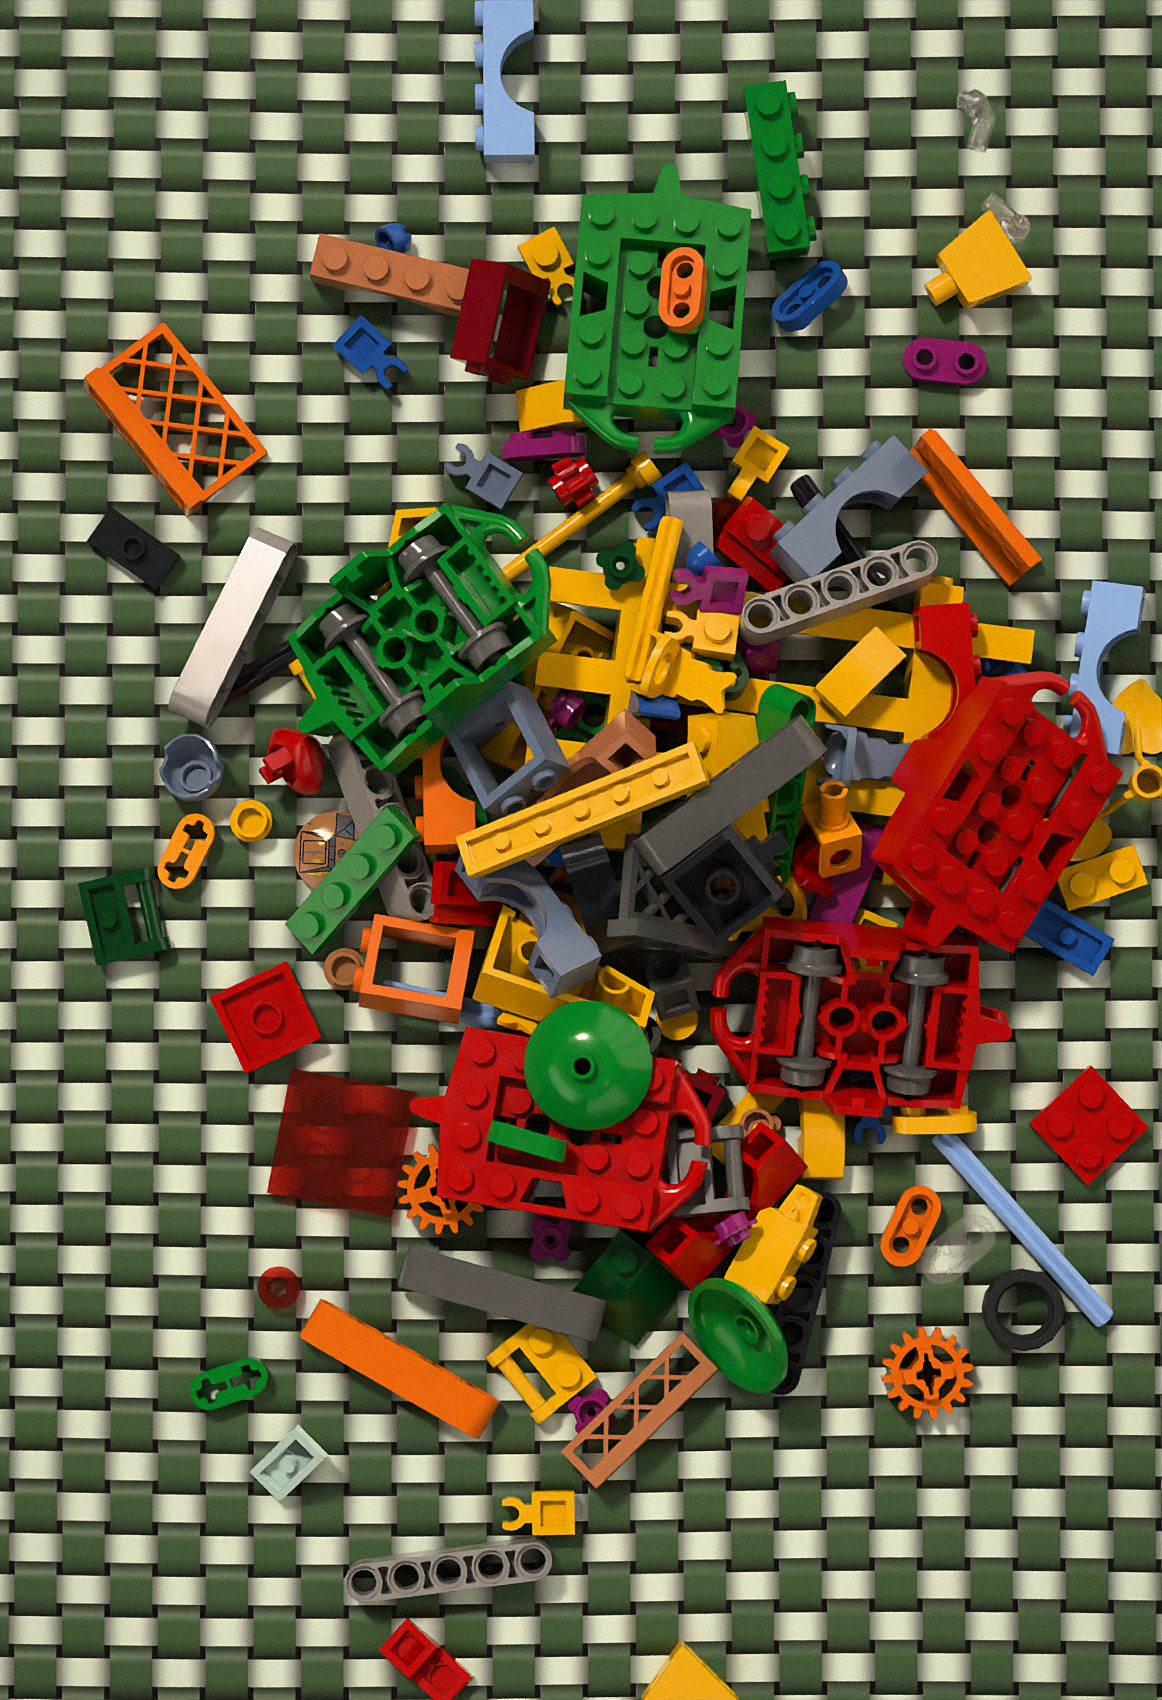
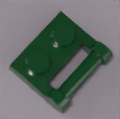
(110, 917)

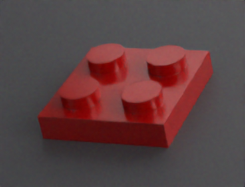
(266, 1017)
(1088, 1125)

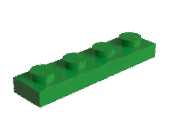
(353, 879)

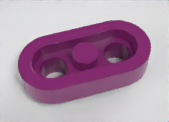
(944, 364)
(524, 447)

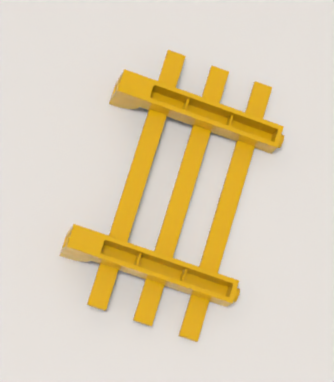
(919, 710)

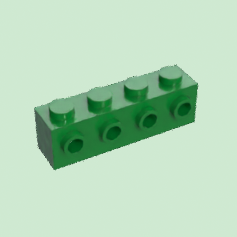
(776, 170)

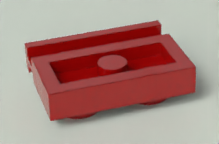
(748, 541)
(455, 901)

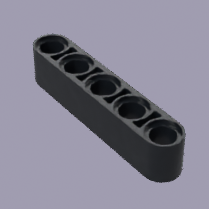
(599, 902)
(805, 1313)

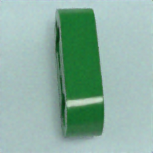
(527, 1141)
(233, 1392)

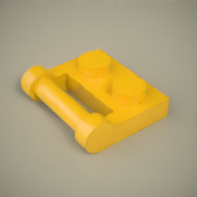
(553, 1358)

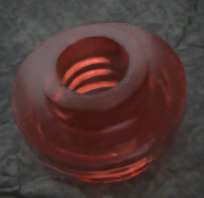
(266, 1293)

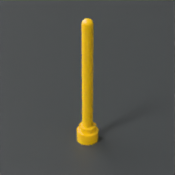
(639, 474)

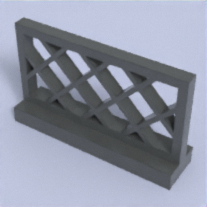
(660, 930)

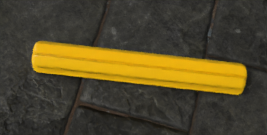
(653, 597)

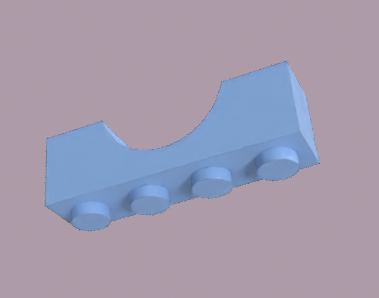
(507, 127)
(1112, 615)

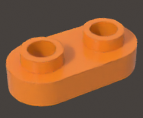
(682, 293)
(912, 1226)

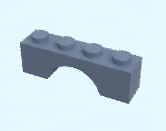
(881, 479)
(563, 950)

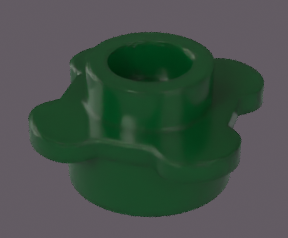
(617, 577)

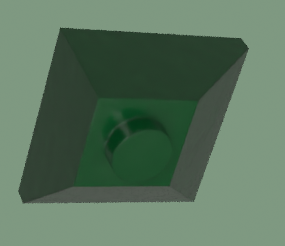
(631, 1283)

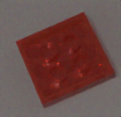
(341, 1142)

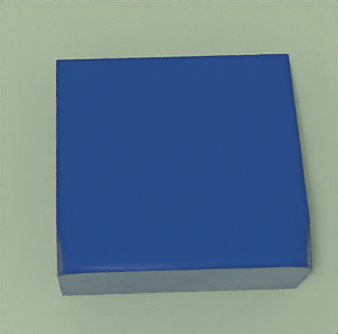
(660, 708)

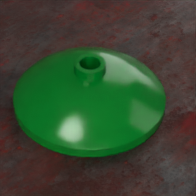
(618, 1062)
(738, 1334)

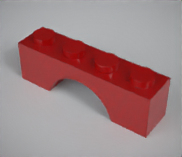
(946, 637)
(768, 1172)

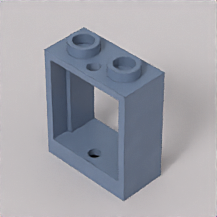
(488, 720)

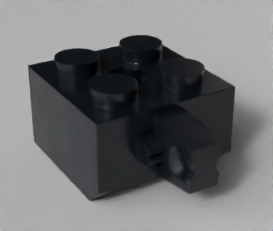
(753, 882)

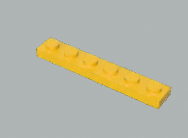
(582, 810)

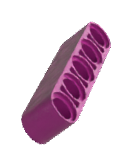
(848, 886)

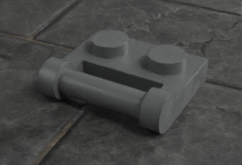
(704, 1202)

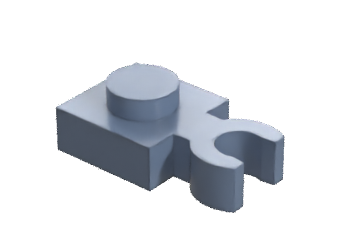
(490, 479)

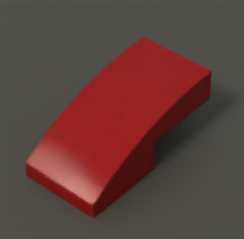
(425, 1662)

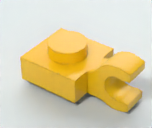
(757, 460)

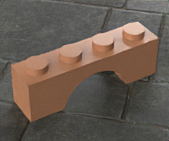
(387, 272)
(614, 748)

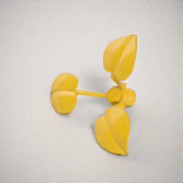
(1145, 785)

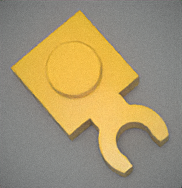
(548, 259)
(710, 633)
(549, 1512)

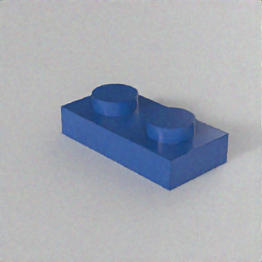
(1069, 937)

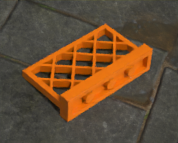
(144, 439)
(973, 509)

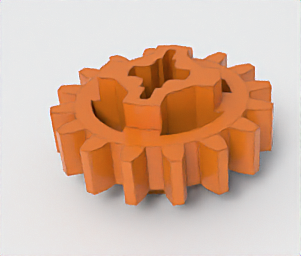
(424, 1193)
(946, 1370)

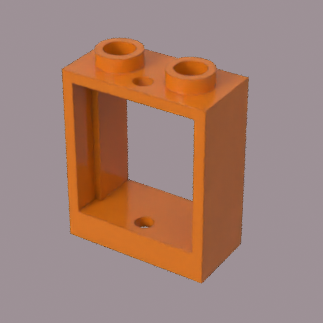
(411, 1002)

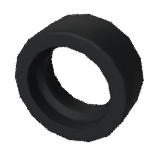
(1054, 1303)

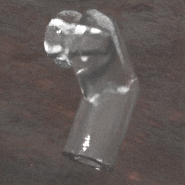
(981, 115)
(1013, 224)

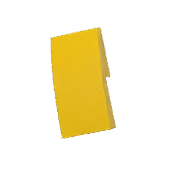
(859, 673)
(821, 1141)

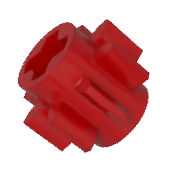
(573, 481)

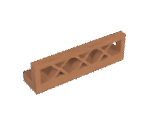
(642, 1430)

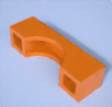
(444, 810)

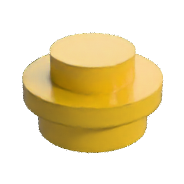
(251, 821)

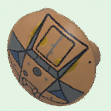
(322, 845)

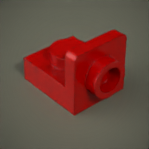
(806, 866)

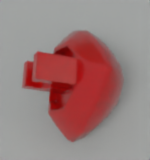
(295, 758)

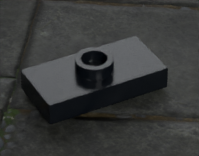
(133, 548)

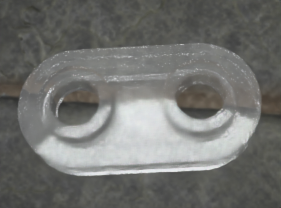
(957, 1248)

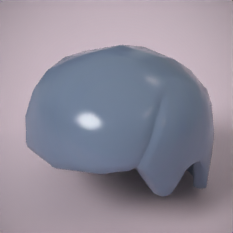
(191, 768)

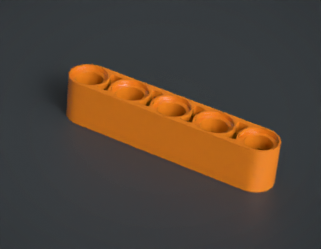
(399, 1368)

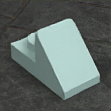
(288, 1463)

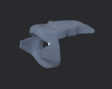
(855, 755)

